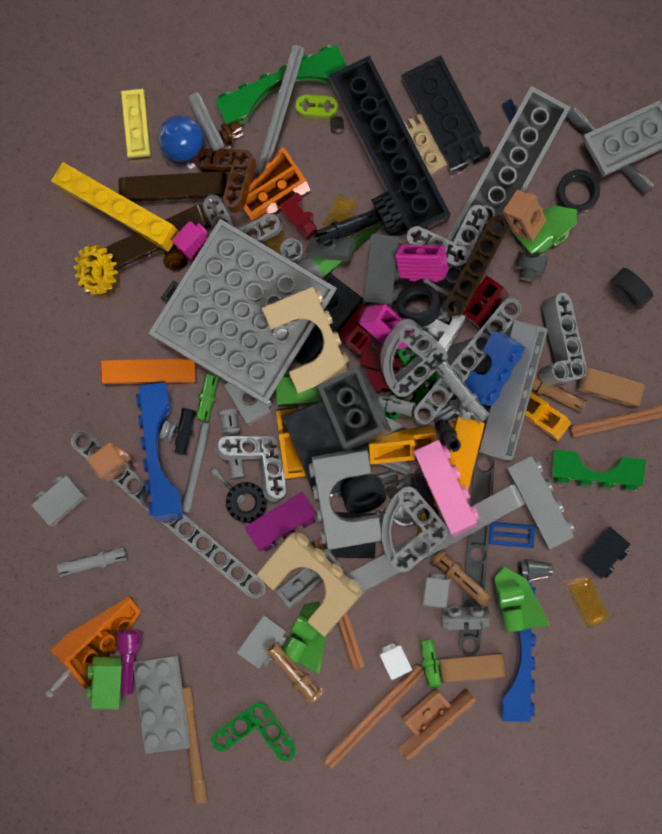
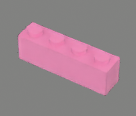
(446, 488)

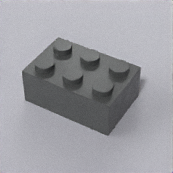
(382, 271)
(354, 408)

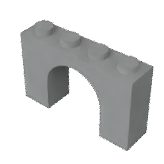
(338, 529)

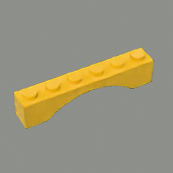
(113, 204)

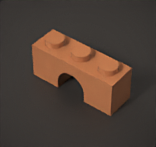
(110, 461)

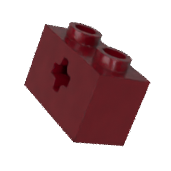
(485, 301)

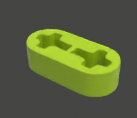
(316, 100)

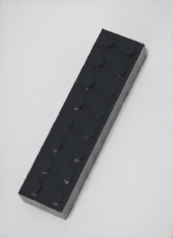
(389, 145)

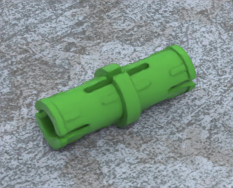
(206, 397)
(430, 664)

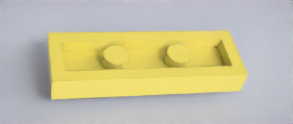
(135, 123)

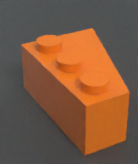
(274, 186)

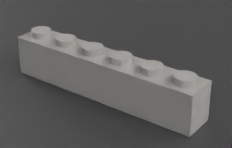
(508, 412)

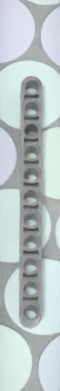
(174, 525)

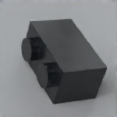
(604, 553)

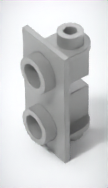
(456, 616)

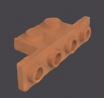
(431, 718)

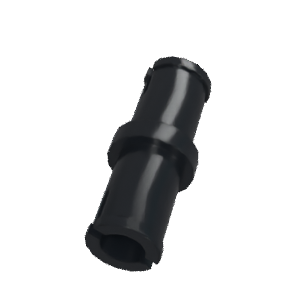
(183, 431)
(448, 435)

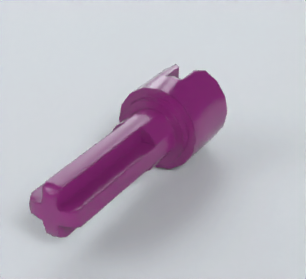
(127, 644)

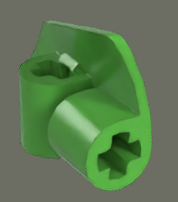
(553, 232)
(518, 602)
(305, 643)

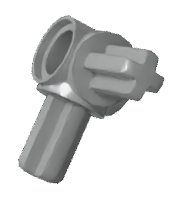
(452, 410)

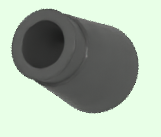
(534, 569)

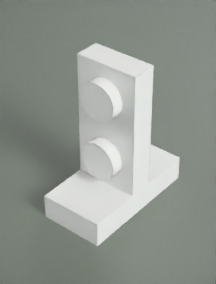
(442, 332)

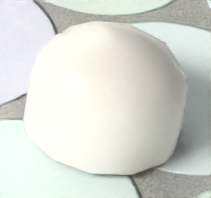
(402, 516)

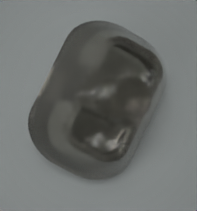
(337, 124)

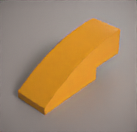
(546, 417)
(400, 445)
(291, 462)

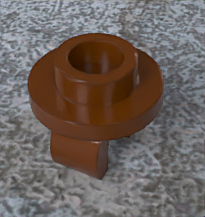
(230, 132)
(174, 260)

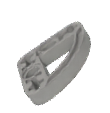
(424, 353)
(426, 535)

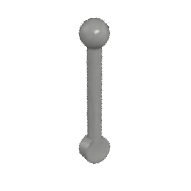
(215, 471)
(49, 692)

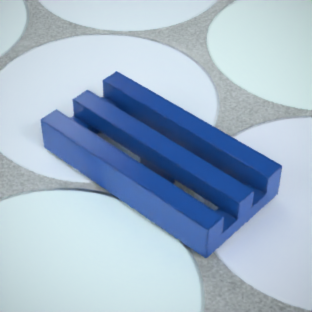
(492, 533)

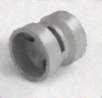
(291, 247)

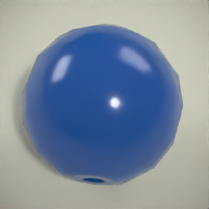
(180, 138)

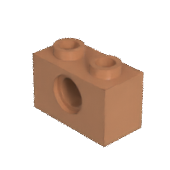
(525, 215)

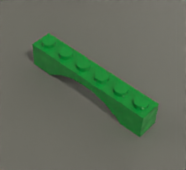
(240, 103)

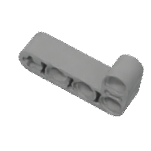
(564, 341)

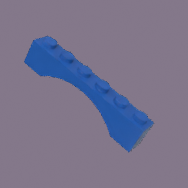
(155, 408)
(516, 701)

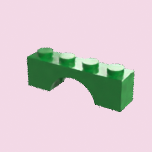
(568, 466)

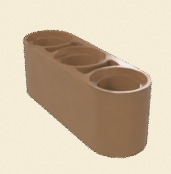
(611, 387)
(472, 668)

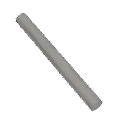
(195, 467)

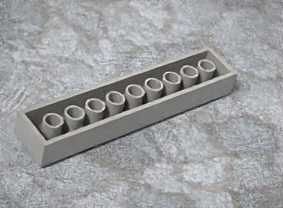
(506, 172)

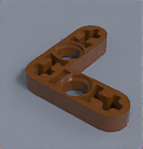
(236, 170)

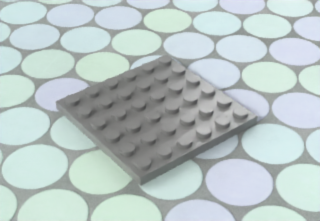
(220, 316)

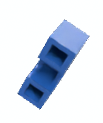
(504, 355)

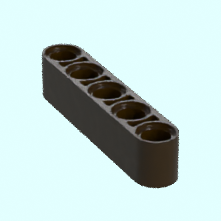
(172, 186)
(137, 247)
(481, 257)

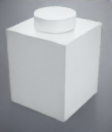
(395, 660)

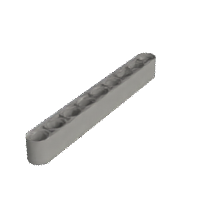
(488, 510)

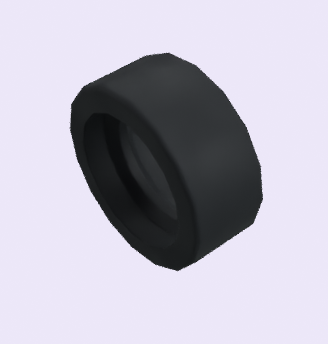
(586, 176)
(632, 288)
(415, 291)
(363, 493)

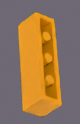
(470, 436)

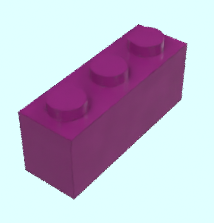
(281, 522)

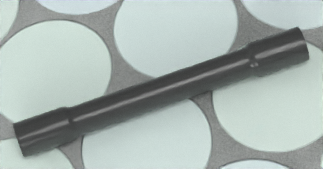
(635, 176)

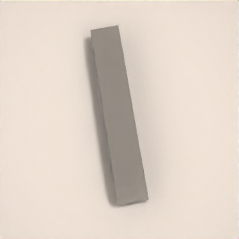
(470, 351)

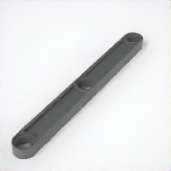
(481, 489)

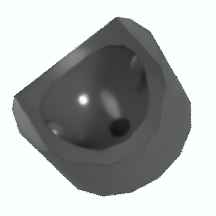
(530, 266)

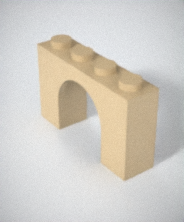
(330, 360)
(340, 590)

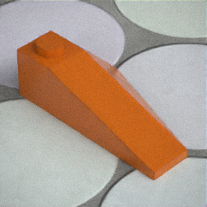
(94, 639)

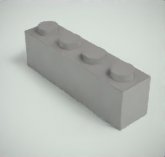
(540, 502)

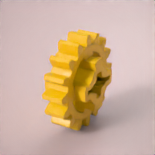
(95, 271)

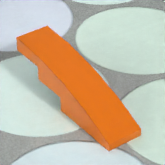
(147, 371)

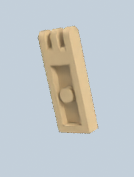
(426, 144)

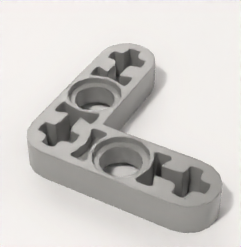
(263, 221)
(458, 244)
(261, 453)

